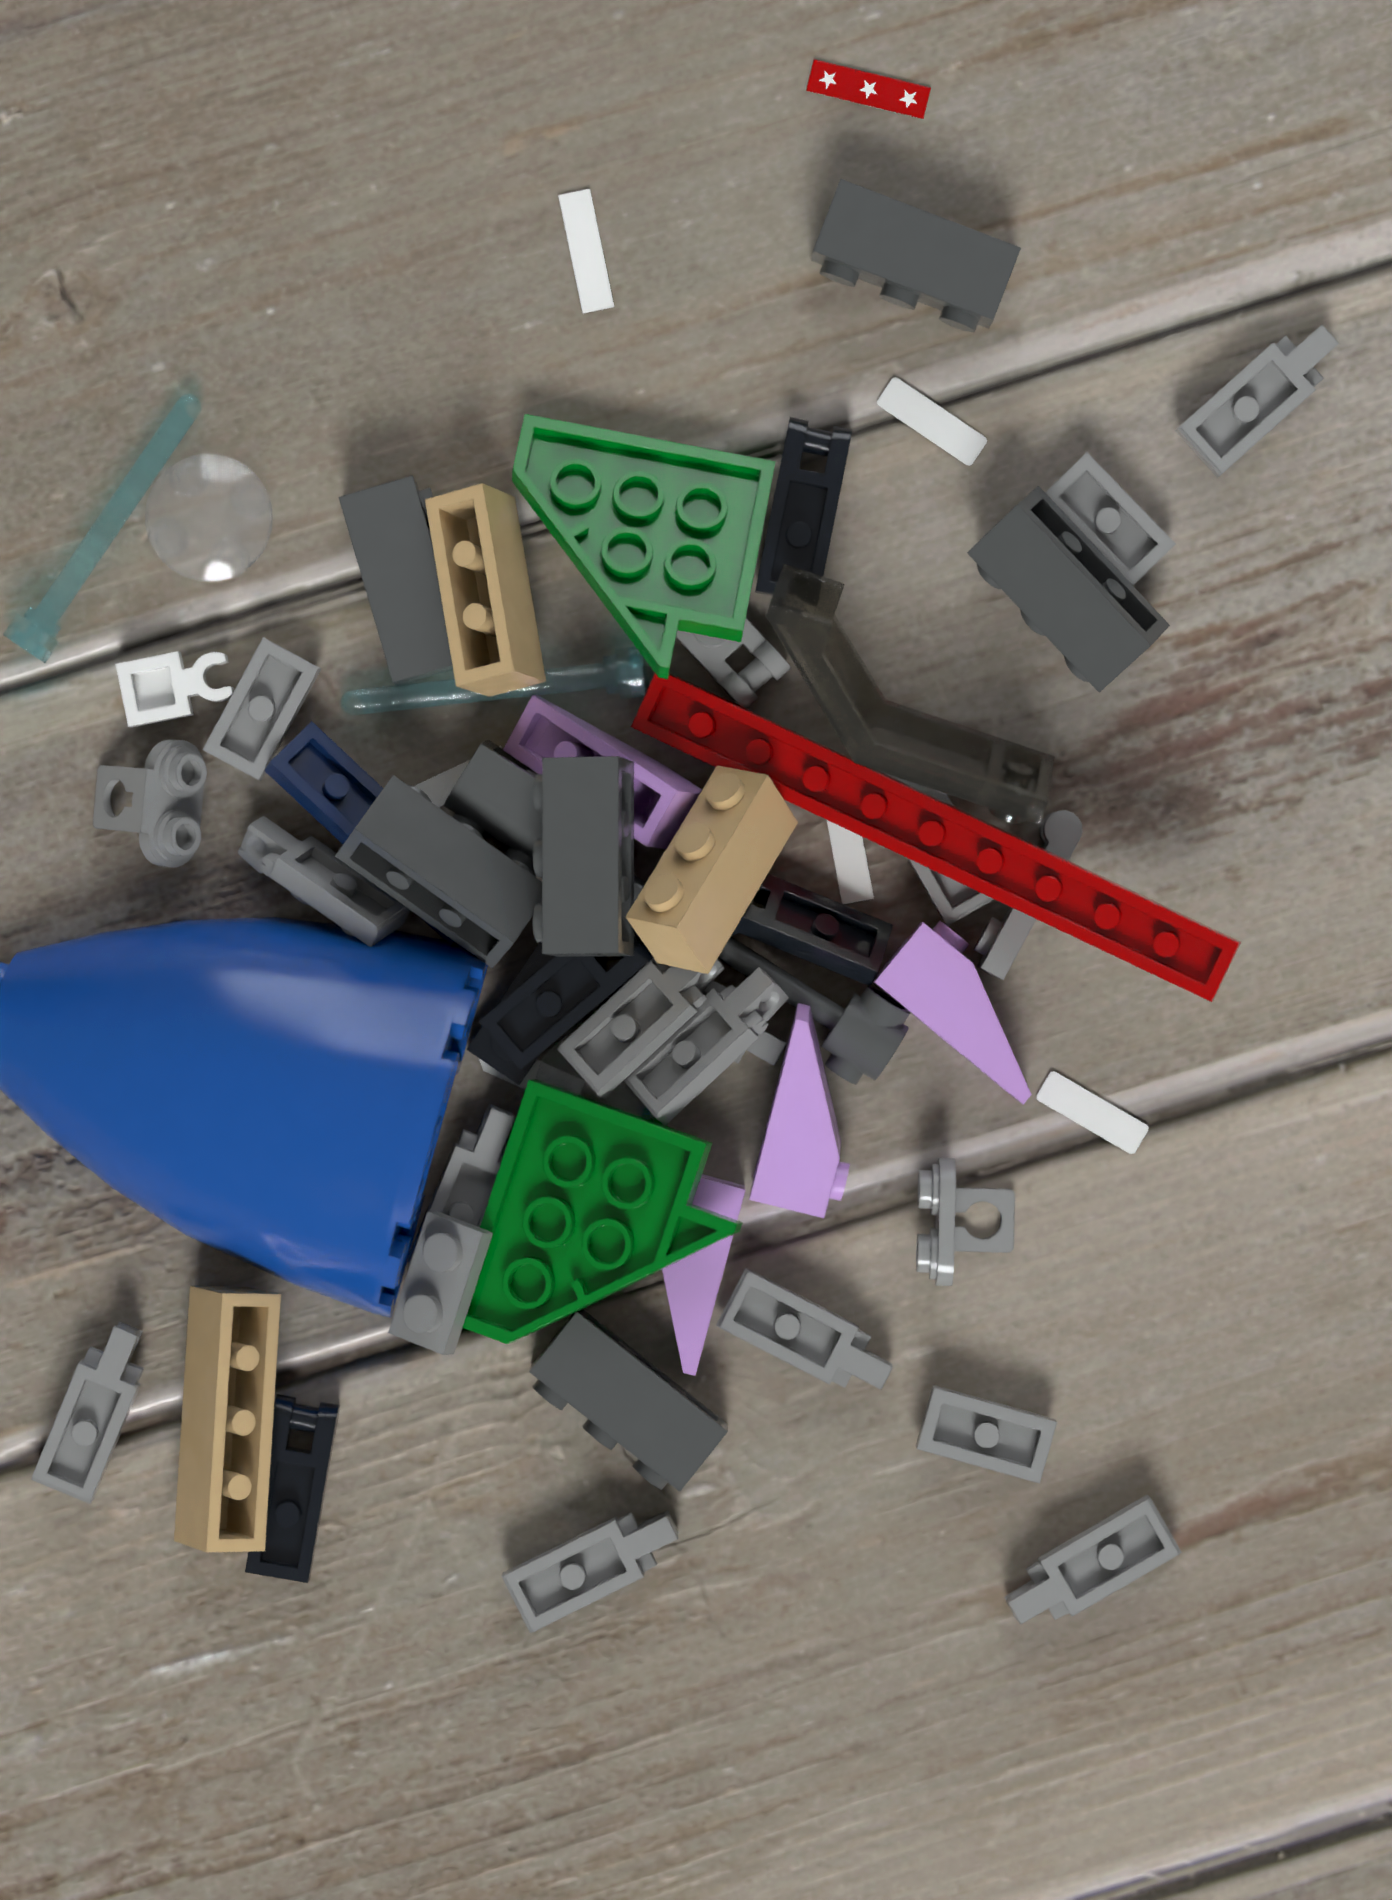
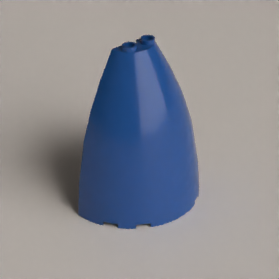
(250, 1082)

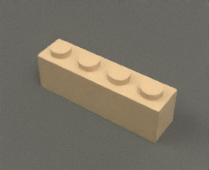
(227, 1418)

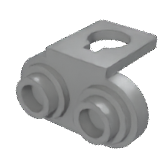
(164, 802)
(939, 1194)

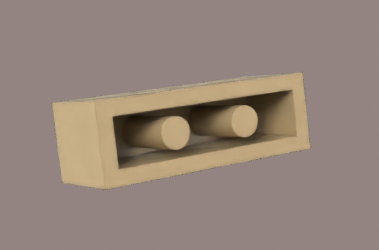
(485, 590)
(712, 869)

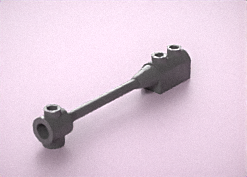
(498, 801)

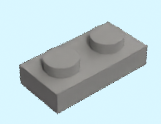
(1110, 518)
(262, 709)
(440, 1283)
(986, 1434)

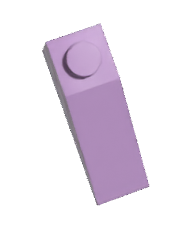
(660, 793)
(948, 997)
(801, 1140)
(695, 1280)

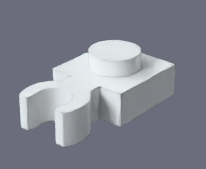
(161, 688)

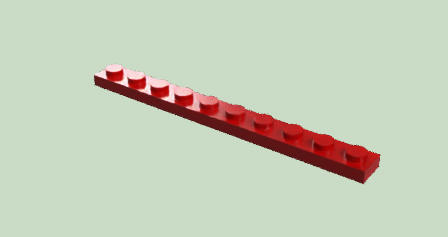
(940, 836)

